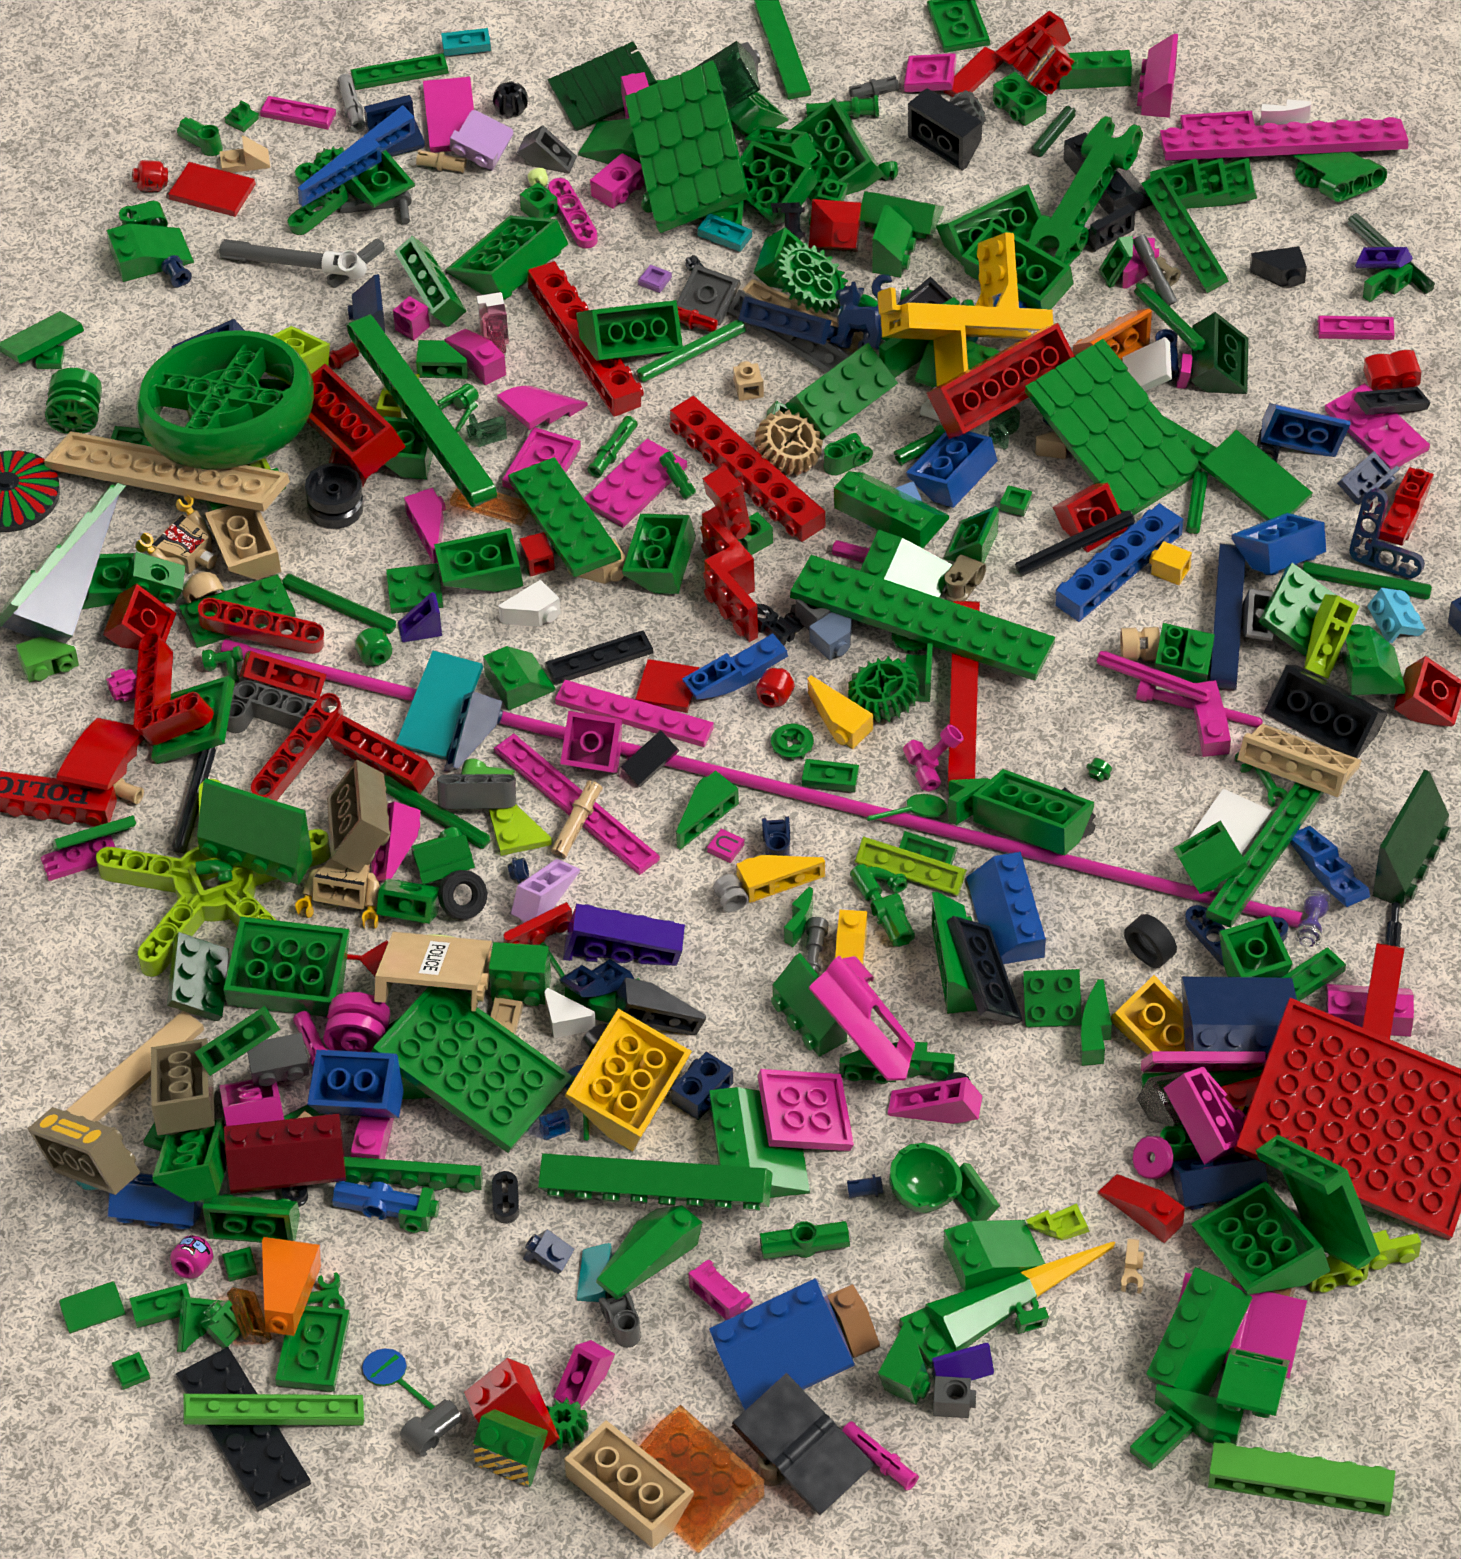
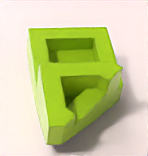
(1060, 1225)

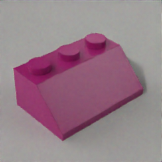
(1158, 78)
(1350, 1003)

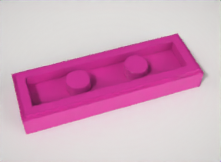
(298, 112)
(1211, 120)
(1356, 327)

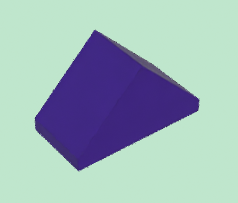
(421, 621)

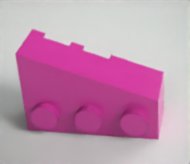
(1206, 1114)

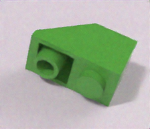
(45, 657)

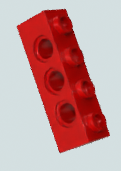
(380, 753)

